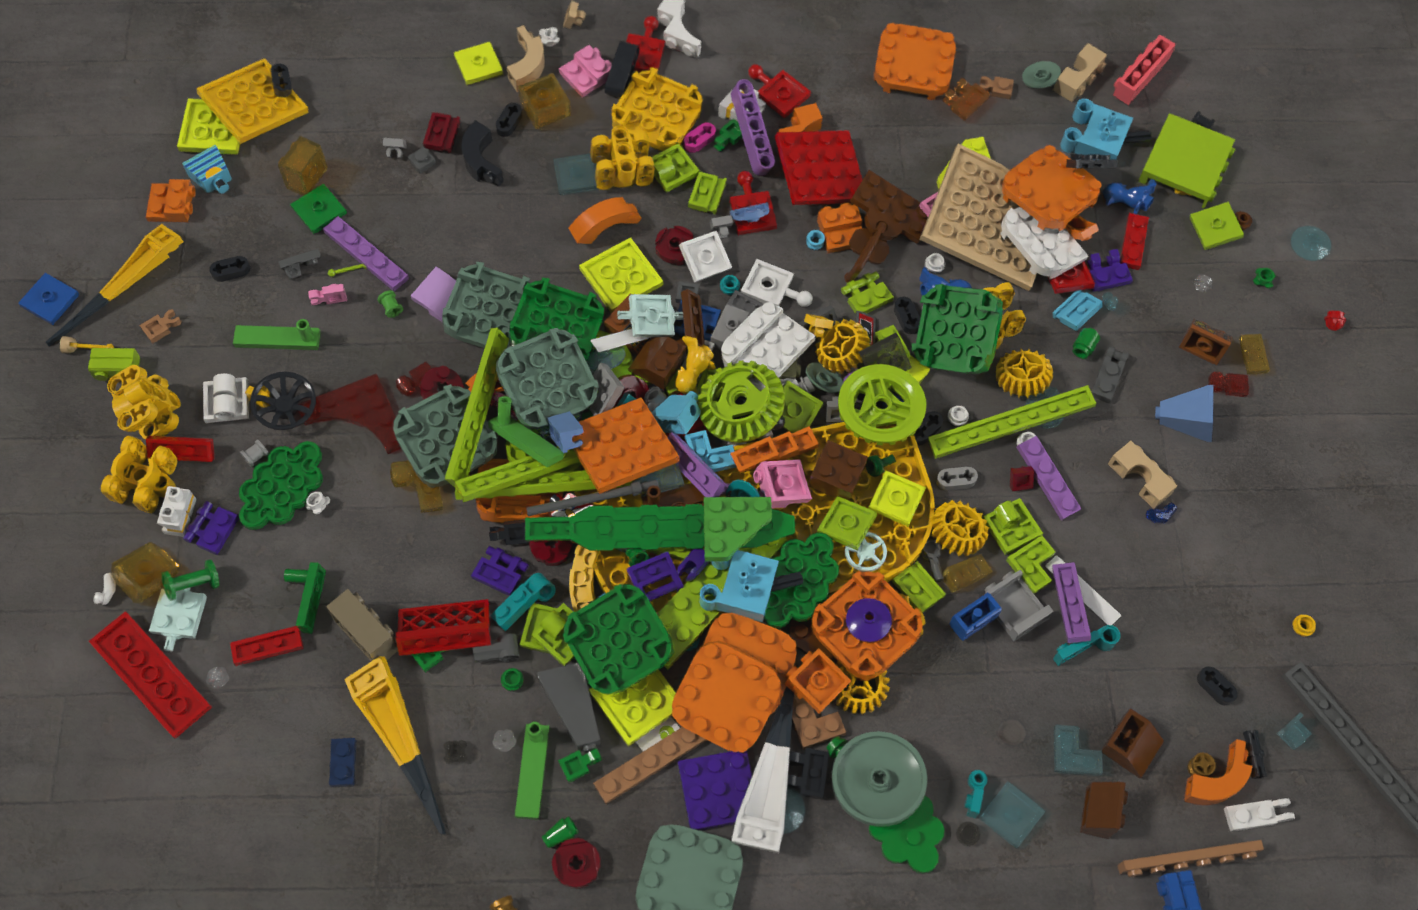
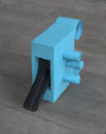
(1104, 132)
(747, 585)

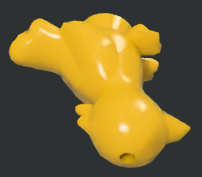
(697, 361)

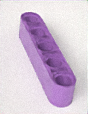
(750, 136)

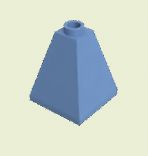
(1189, 413)

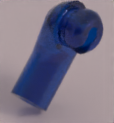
(1161, 515)

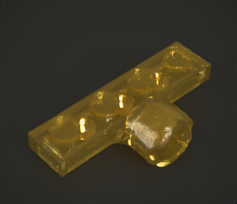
(404, 475)

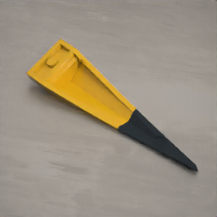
(146, 257)
(382, 704)

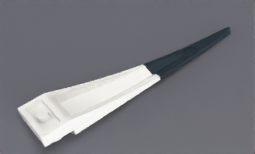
(763, 808)

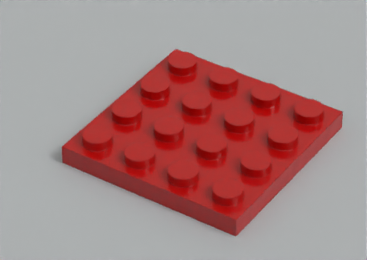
(819, 166)

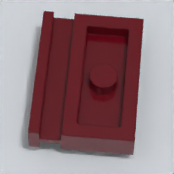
(441, 132)

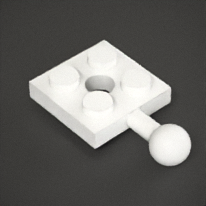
(781, 281)

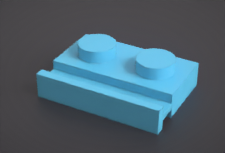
(1077, 309)

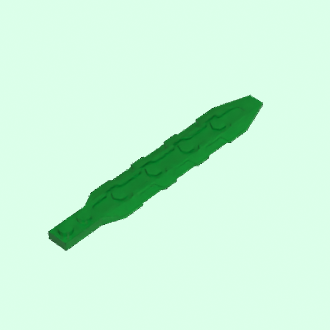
(643, 527)

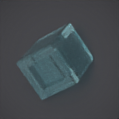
(1294, 732)

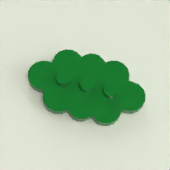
(280, 485)
(818, 572)
(912, 839)

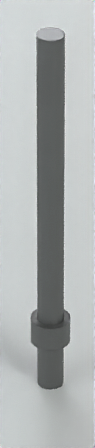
(635, 488)

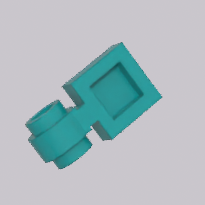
(974, 801)

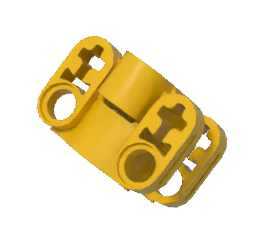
(620, 160)
(1012, 321)
(144, 402)
(147, 490)

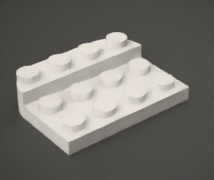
(1046, 250)
(768, 339)

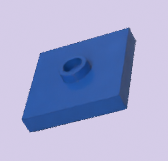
(49, 298)

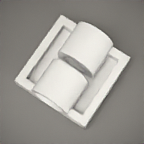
(225, 399)

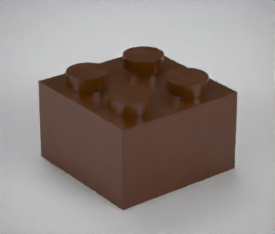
(838, 471)

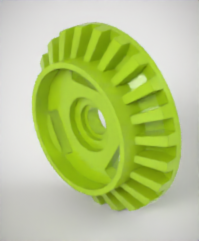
(875, 383)
(764, 404)

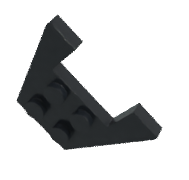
(1091, 161)

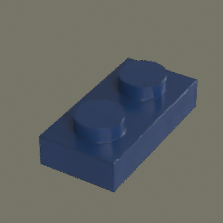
(342, 762)

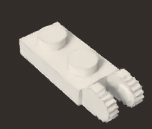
(1256, 814)

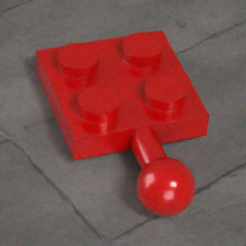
(650, 48)
(781, 92)
(764, 223)

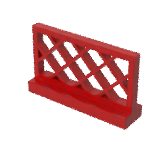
(445, 636)

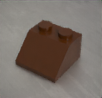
(659, 360)

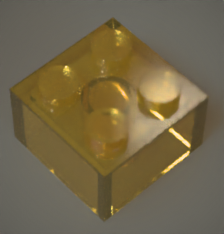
(544, 101)
(302, 166)

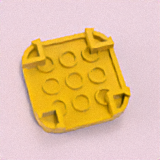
(658, 108)

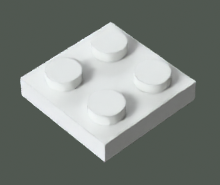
(705, 256)

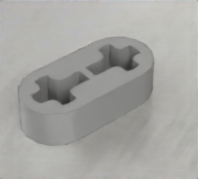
(957, 480)

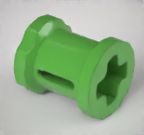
(390, 304)

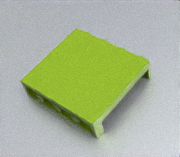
(1189, 158)

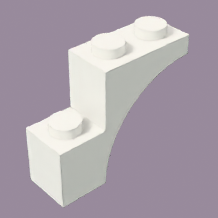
(675, 35)

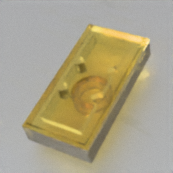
(1254, 354)

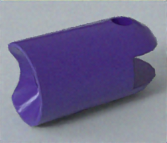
(693, 564)

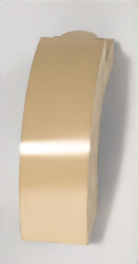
(532, 64)

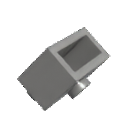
(728, 322)

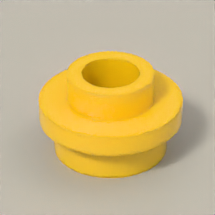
(1308, 621)

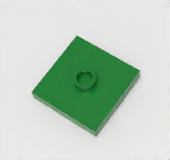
(318, 208)

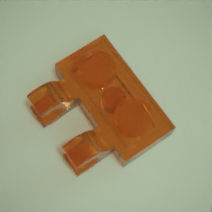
(969, 102)

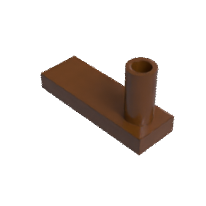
(692, 317)
(684, 494)

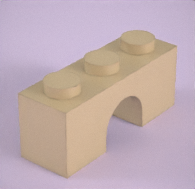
(1073, 83)
(1133, 460)

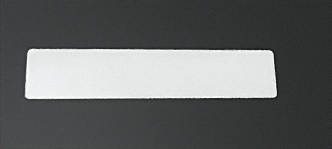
(615, 340)
(1092, 598)

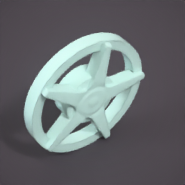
(867, 552)

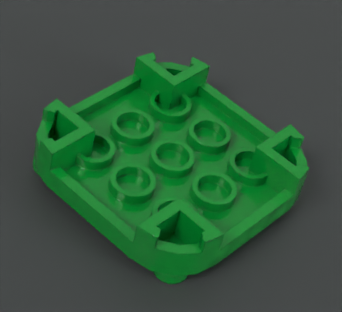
(551, 307)
(958, 329)
(618, 639)

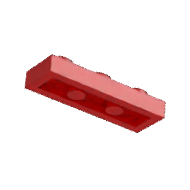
(1134, 241)
(184, 448)
(266, 645)

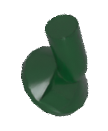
(875, 465)

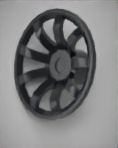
(284, 403)

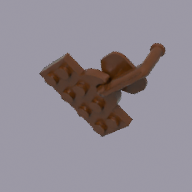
(887, 215)

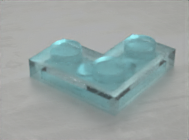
(1070, 758)

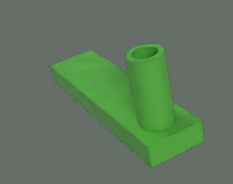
(270, 337)
(522, 436)
(532, 771)

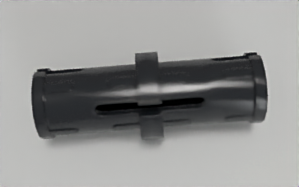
(1255, 754)

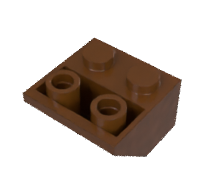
(1133, 743)
(1103, 809)

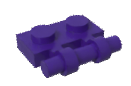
(216, 531)
(497, 576)

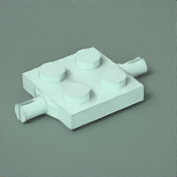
(651, 315)
(177, 617)

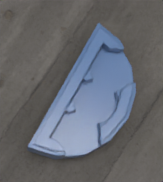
(750, 213)

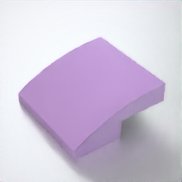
(434, 292)

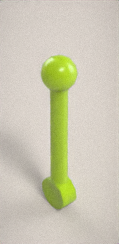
(332, 272)

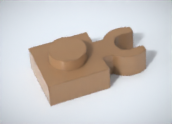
(999, 87)
(158, 327)

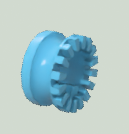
(815, 233)

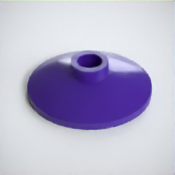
(865, 629)

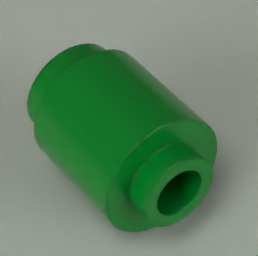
(1085, 343)

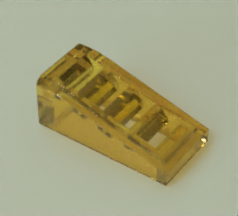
(955, 580)

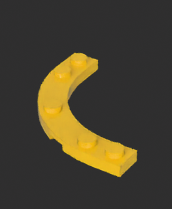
(582, 577)

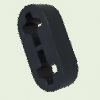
(280, 80)
(505, 117)
(229, 268)
(903, 317)
(932, 429)
(1217, 685)

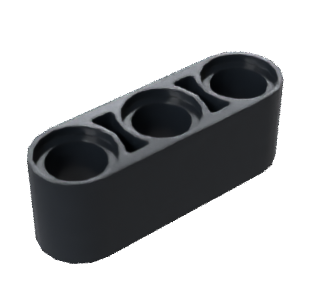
(622, 68)

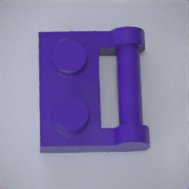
(653, 571)

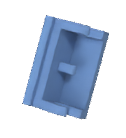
(563, 428)

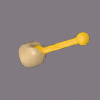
(69, 345)

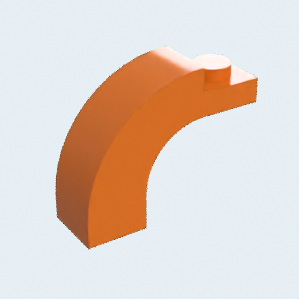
(600, 217)
(1211, 791)

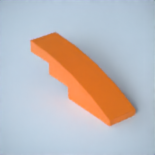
(774, 449)

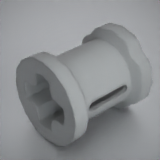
(254, 453)

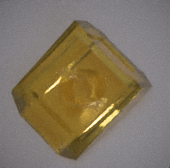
(141, 571)

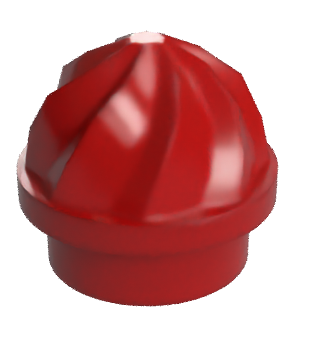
(1335, 320)

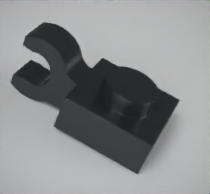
(512, 532)

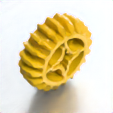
(838, 344)
(1024, 373)
(961, 523)
(872, 699)

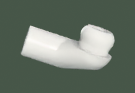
(108, 591)

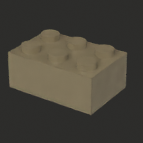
(362, 626)

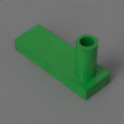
(313, 581)

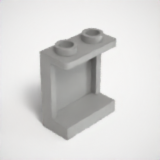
(1019, 605)

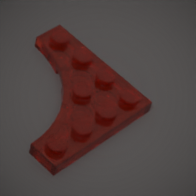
(360, 404)

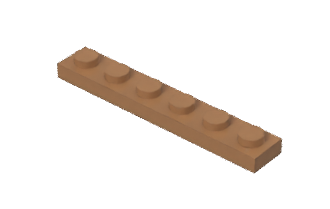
(647, 764)
(1180, 860)

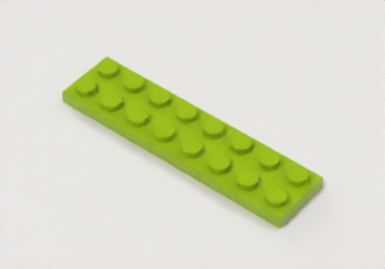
(684, 615)

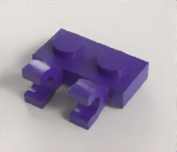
(1111, 276)

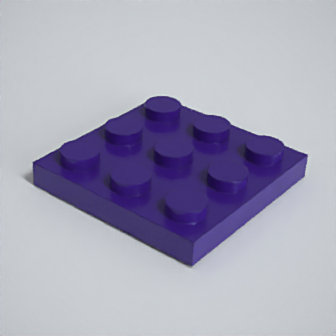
(714, 788)

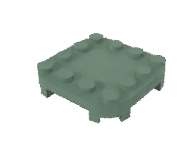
(481, 302)
(546, 378)
(430, 433)
(689, 871)

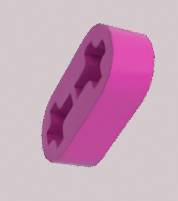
(700, 138)

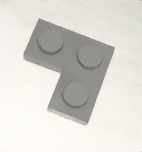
(609, 389)

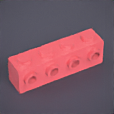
(1143, 69)

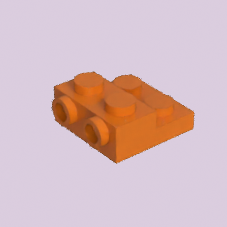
(170, 201)
(839, 226)
(816, 680)

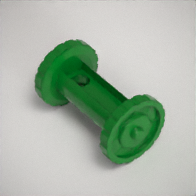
(189, 580)

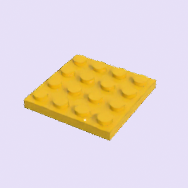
(248, 102)

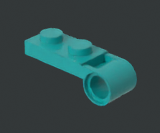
(522, 598)
(1066, 651)

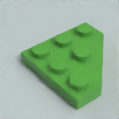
(732, 524)

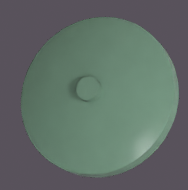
(879, 778)

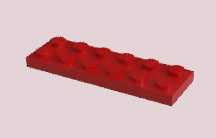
(150, 675)

